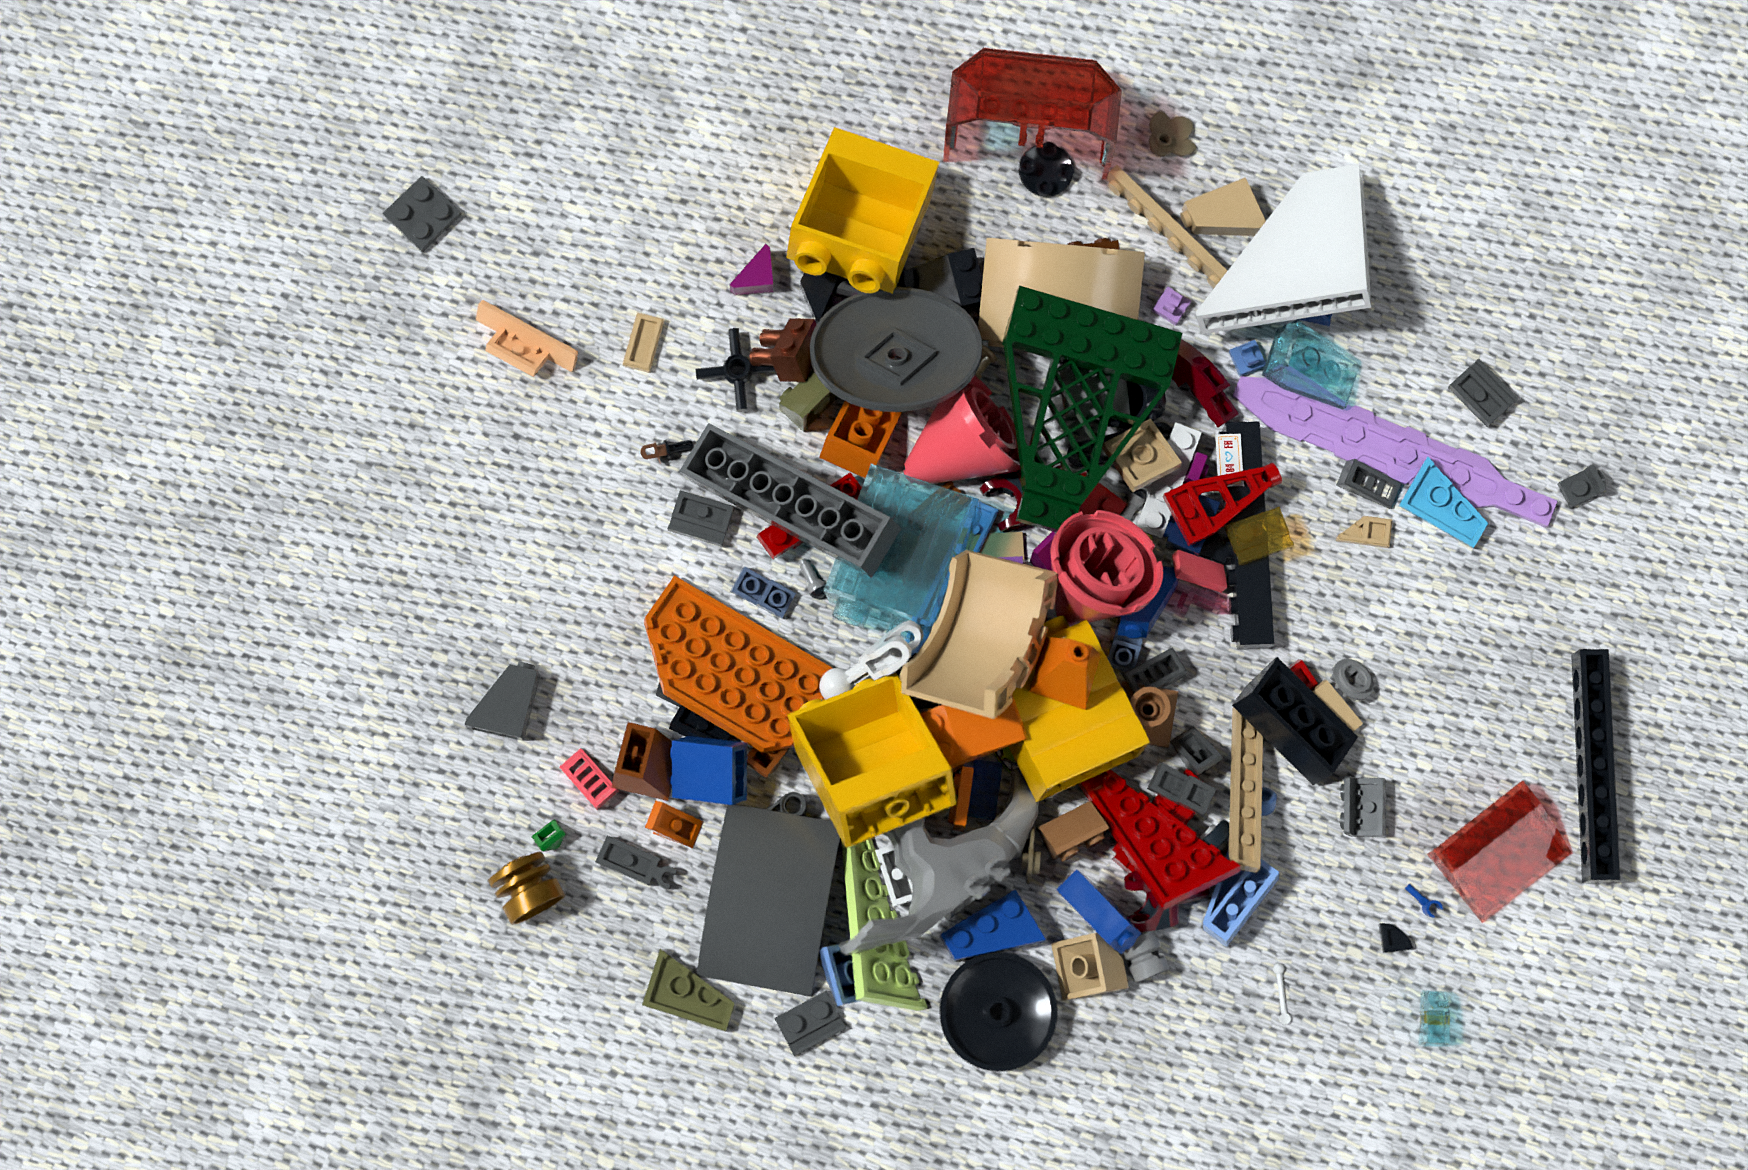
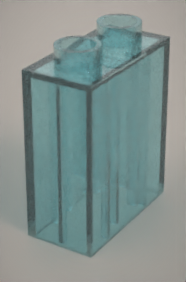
(916, 567)

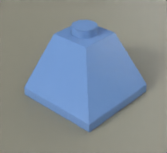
(839, 974)

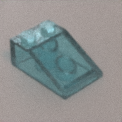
(1311, 365)

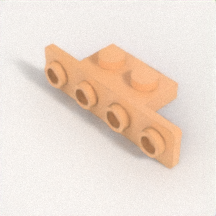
(521, 343)

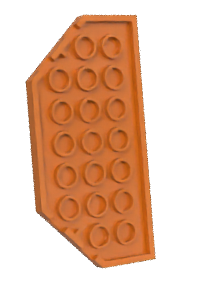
(729, 667)

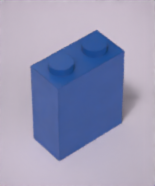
(709, 770)

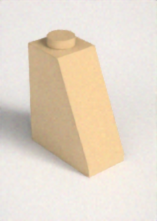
(1224, 211)

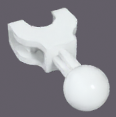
(877, 661)

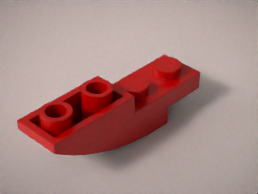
(778, 542)

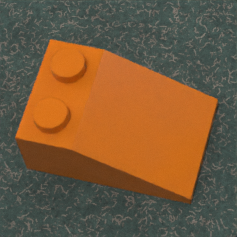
(858, 438)
(969, 736)

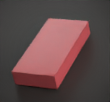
(1199, 571)

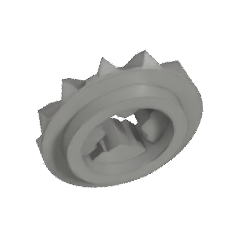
(1362, 679)

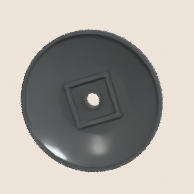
(864, 331)

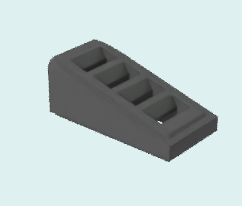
(1345, 482)
(1172, 659)

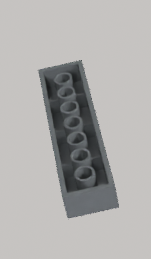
(790, 500)

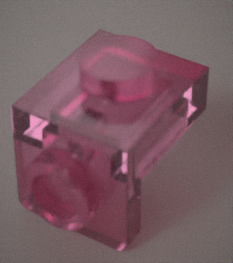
(1204, 598)

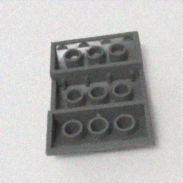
(768, 899)

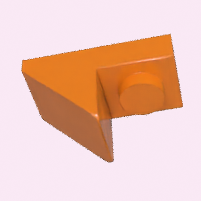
(673, 824)

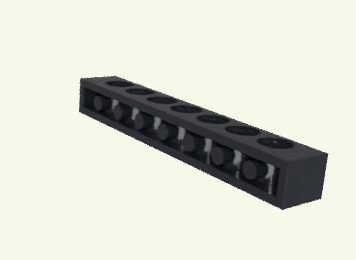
(1595, 766)

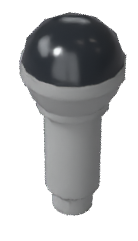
(1134, 501)
(815, 585)

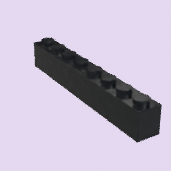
(1250, 581)

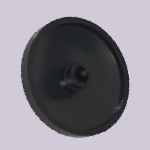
(998, 1012)

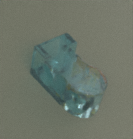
(1434, 1019)

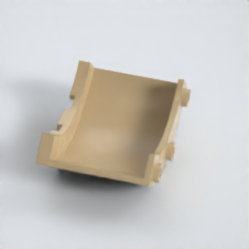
(1077, 273)
(983, 635)

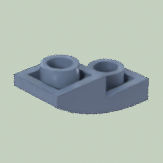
(762, 592)
(1124, 652)

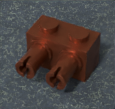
(791, 350)

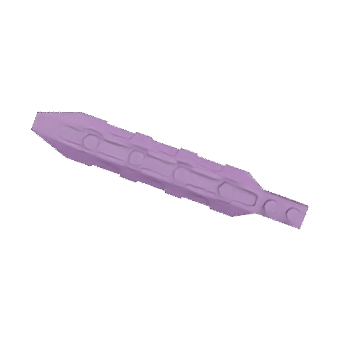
(1388, 447)

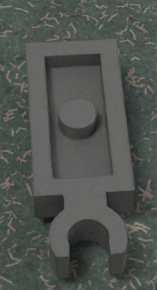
(632, 862)

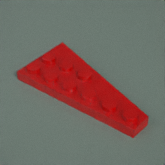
(1156, 843)

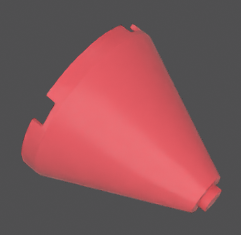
(965, 439)
(1103, 567)

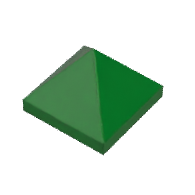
(552, 842)

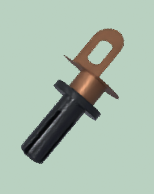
(666, 449)

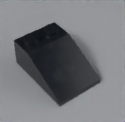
(951, 276)

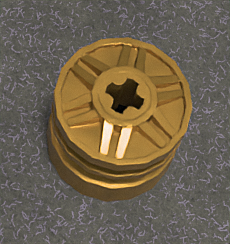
(526, 887)

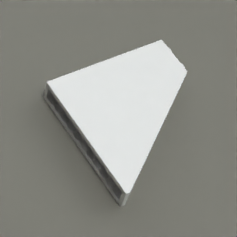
(1302, 259)

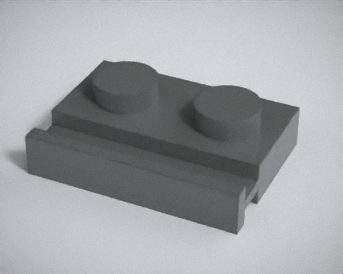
(1482, 392)
(701, 518)
(810, 1023)

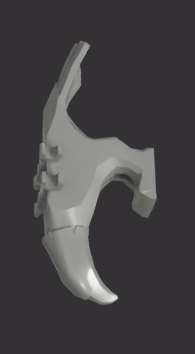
(950, 871)

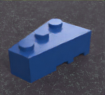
(995, 928)

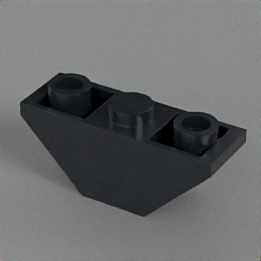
(819, 292)

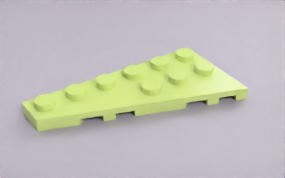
(882, 972)

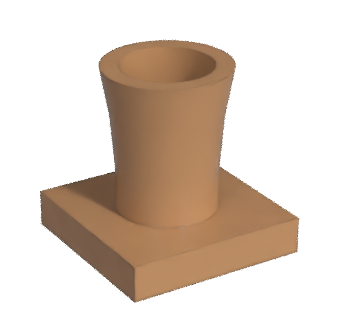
(1163, 705)

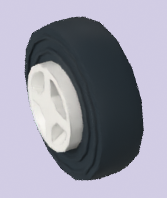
(1217, 835)

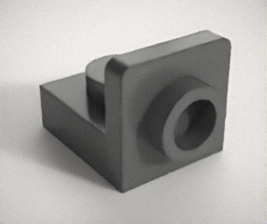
(1582, 486)

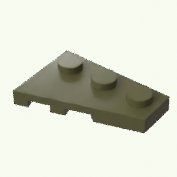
(685, 995)

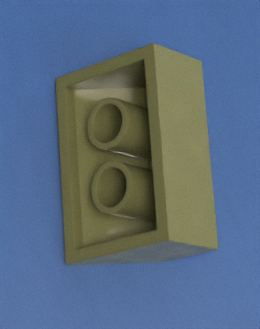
(806, 401)

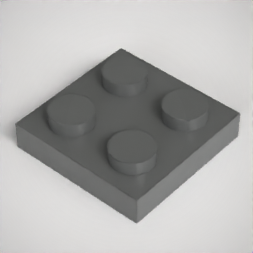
(422, 214)

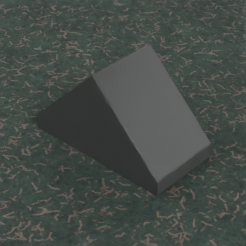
(1196, 751)

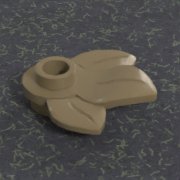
(1173, 132)
(1030, 858)

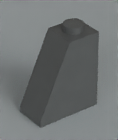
(507, 704)

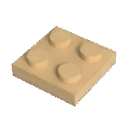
(1144, 456)

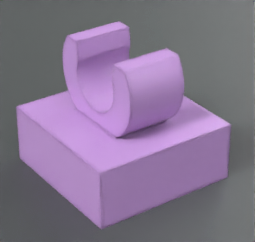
(1171, 305)

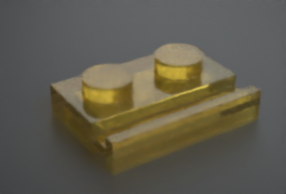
(1259, 536)

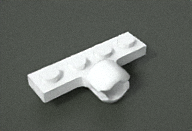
(1155, 510)

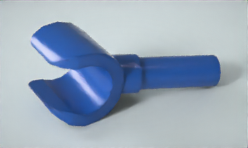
(1423, 901)

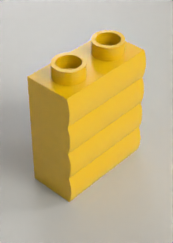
(862, 211)
(1070, 742)
(871, 759)

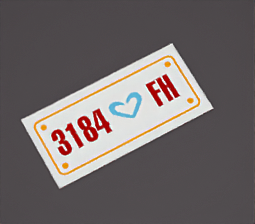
(1229, 455)

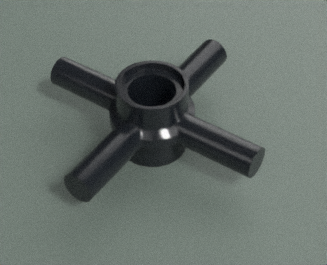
(737, 380)

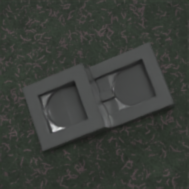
(1181, 789)

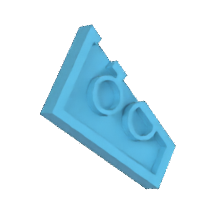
(1442, 505)

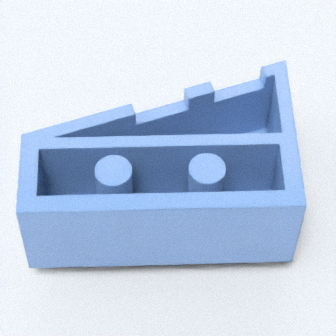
(1236, 900)

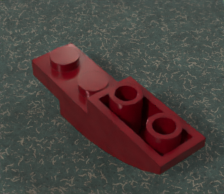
(1205, 383)

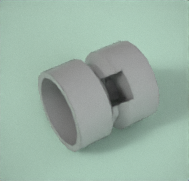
(1146, 958)

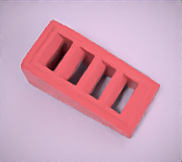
(603, 796)

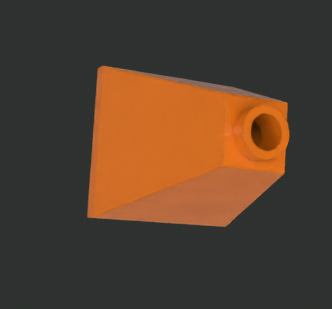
(1065, 671)

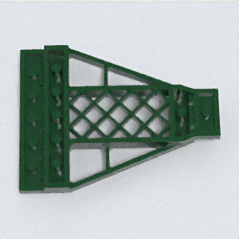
(1087, 340)

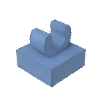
(1247, 358)

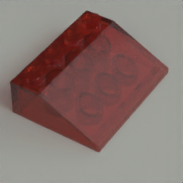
(1500, 851)

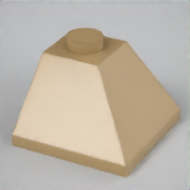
(1088, 967)

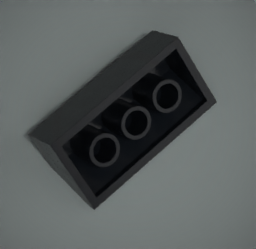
(1295, 721)

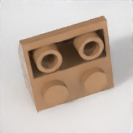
(1072, 830)

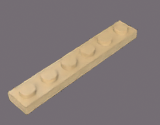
(1162, 222)
(1245, 794)

